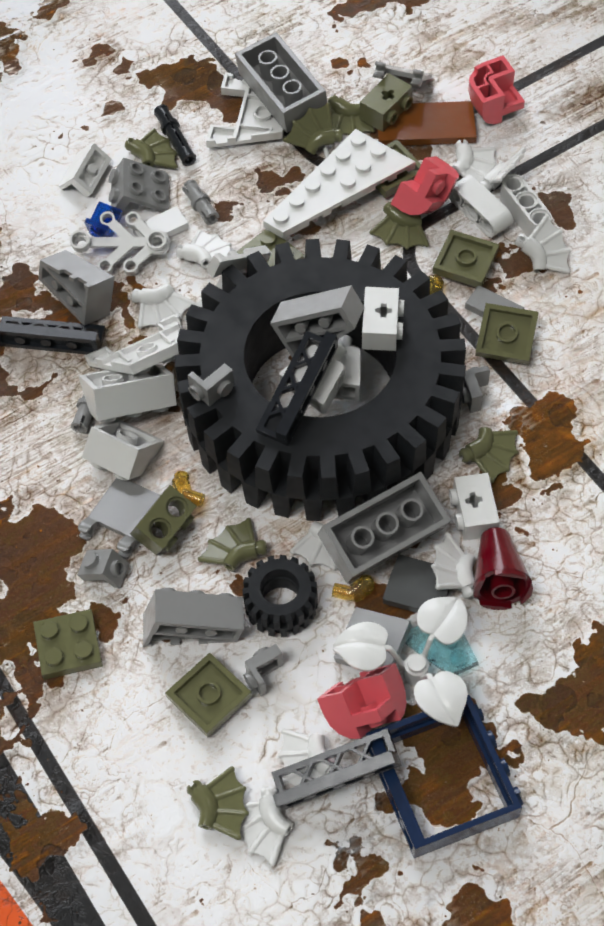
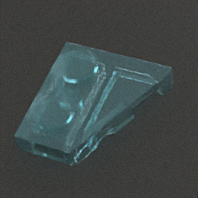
(452, 658)

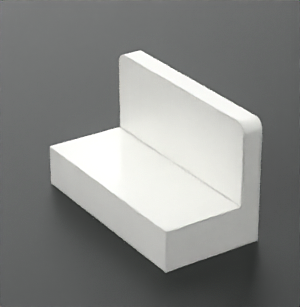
(86, 169)

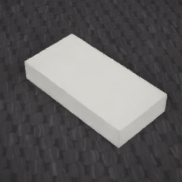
(170, 222)

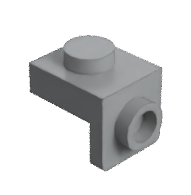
(474, 379)
(213, 387)
(103, 565)
(261, 664)

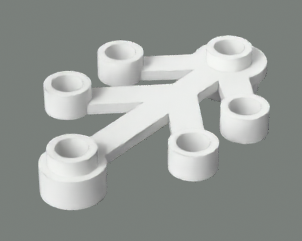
(124, 242)

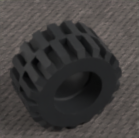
(280, 574)

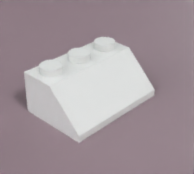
(121, 394)

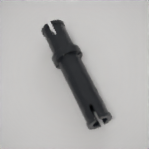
(171, 128)

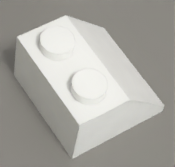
(121, 449)

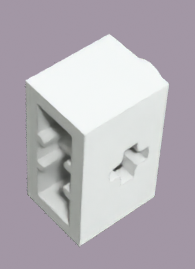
(380, 318)
(474, 505)

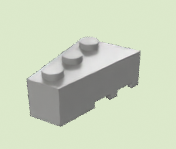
(78, 285)
(317, 313)
(192, 615)

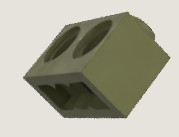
(160, 517)

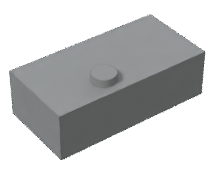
(280, 80)
(383, 527)

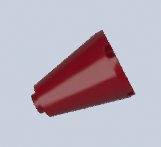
(500, 572)

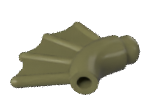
(346, 116)
(314, 130)
(153, 150)
(400, 229)
(491, 451)
(234, 546)
(220, 803)

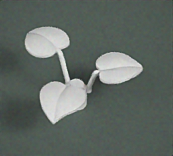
(439, 696)

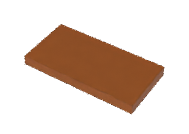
(432, 124)

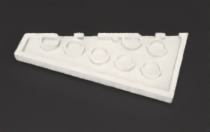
(339, 180)

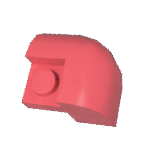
(493, 90)
(428, 189)
(365, 702)

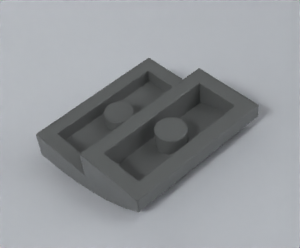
(411, 584)

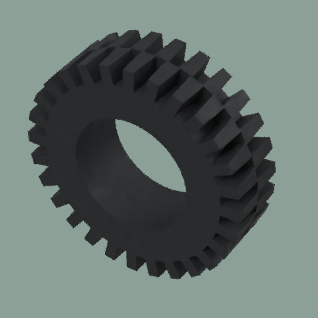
(329, 455)

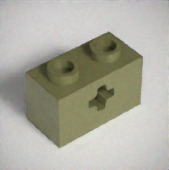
(386, 102)

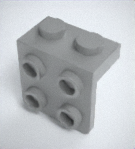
(140, 185)

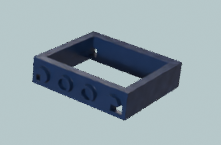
(496, 767)

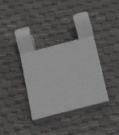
(416, 75)
(120, 512)

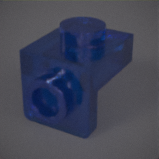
(94, 225)

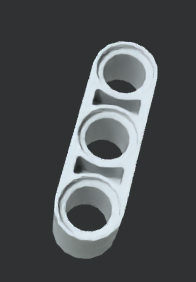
(522, 203)
(481, 206)

